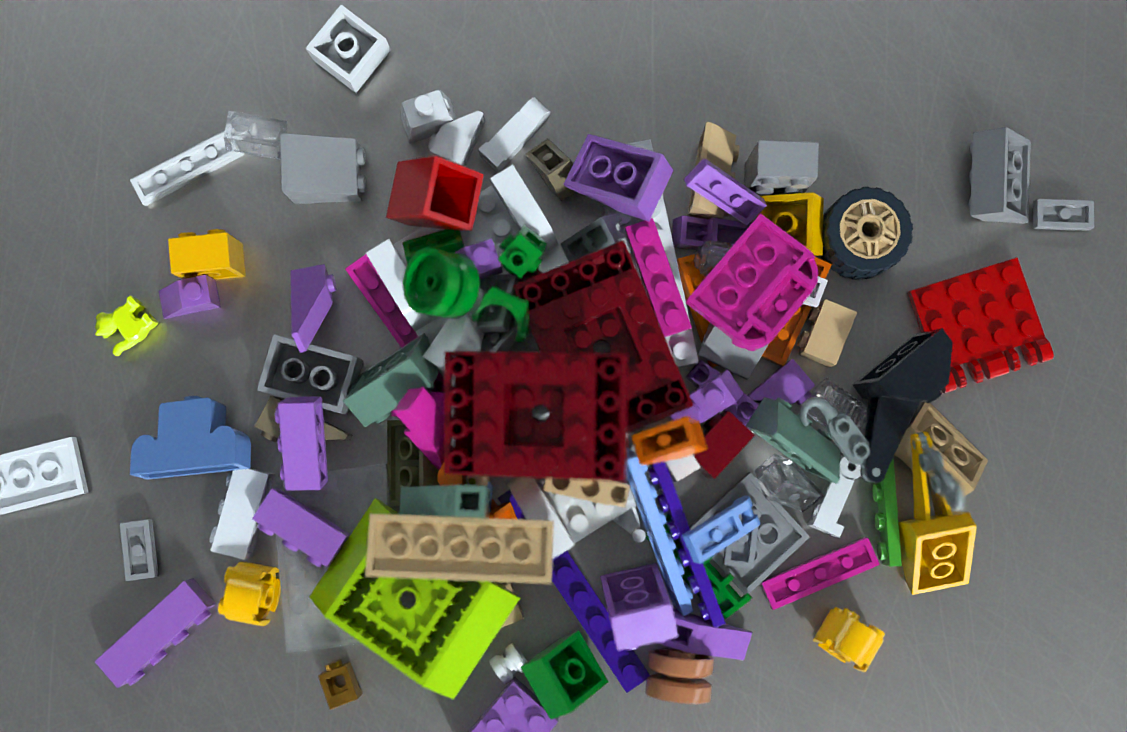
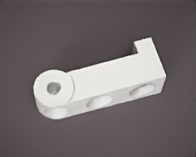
(514, 135)
(830, 506)

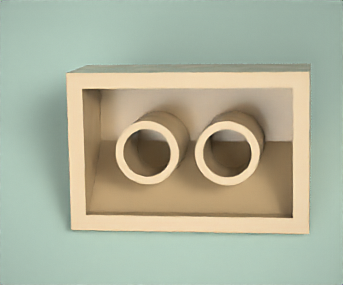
(720, 149)
(957, 452)

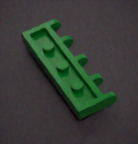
(726, 596)

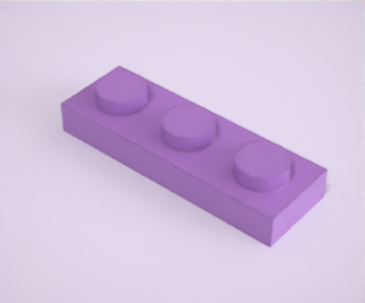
(725, 191)

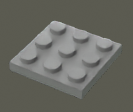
(777, 534)

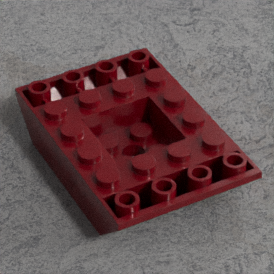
(606, 301)
(493, 421)

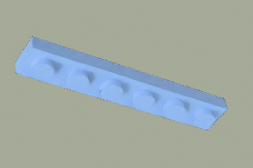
(660, 540)

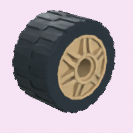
(885, 228)

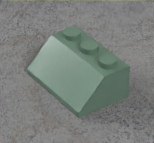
(386, 383)
(800, 443)

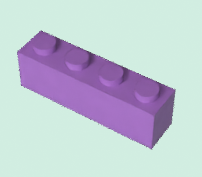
(155, 632)

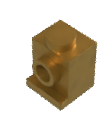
(339, 694)

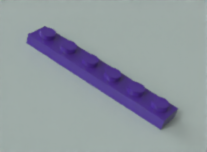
(677, 527)

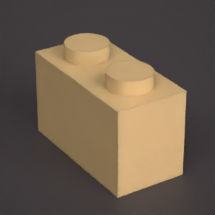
(826, 333)

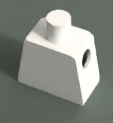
(426, 114)

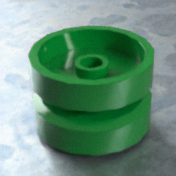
(440, 283)

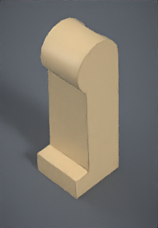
(591, 490)

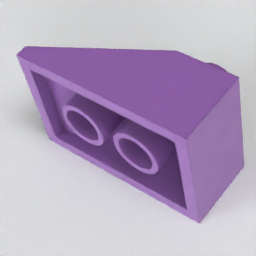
(620, 176)

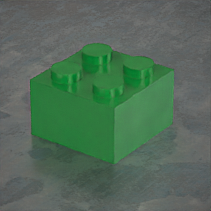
(564, 675)

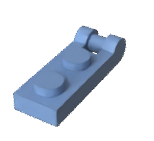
(721, 530)

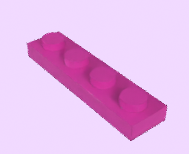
(658, 277)
(819, 573)

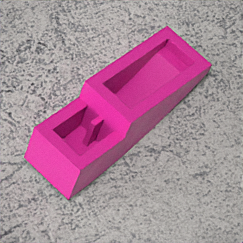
(423, 423)

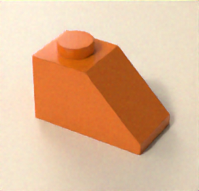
(669, 441)

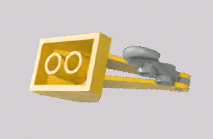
(939, 546)

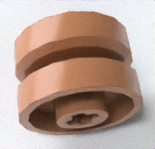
(679, 676)

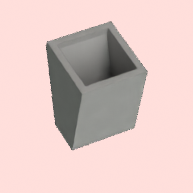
(321, 169)

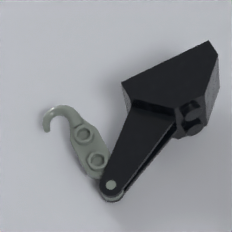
(894, 389)

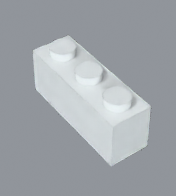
(236, 529)

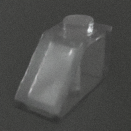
(787, 484)

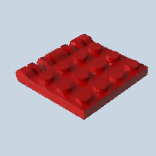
(983, 316)

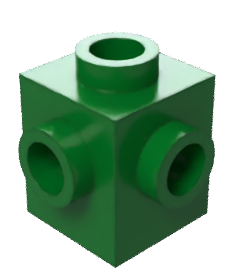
(521, 252)

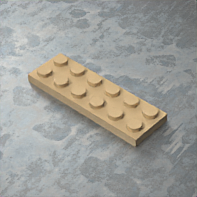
(460, 548)

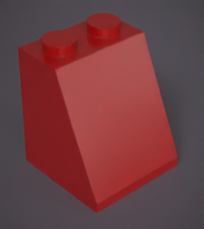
(434, 194)

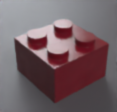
(724, 440)

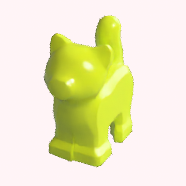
(127, 321)

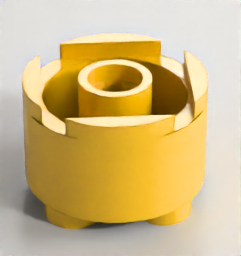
(250, 593)
(848, 638)

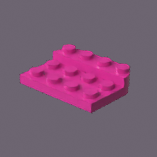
(757, 285)

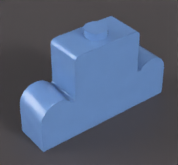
(190, 442)

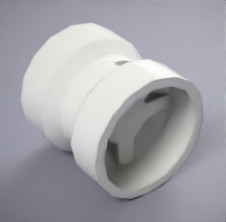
(509, 663)

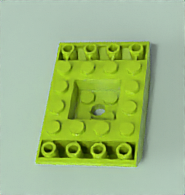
(434, 639)

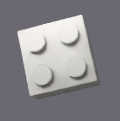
(348, 48)

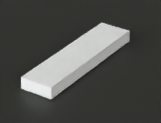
(183, 169)

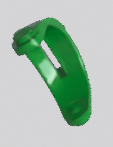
(516, 305)

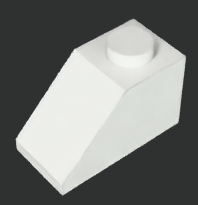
(457, 138)

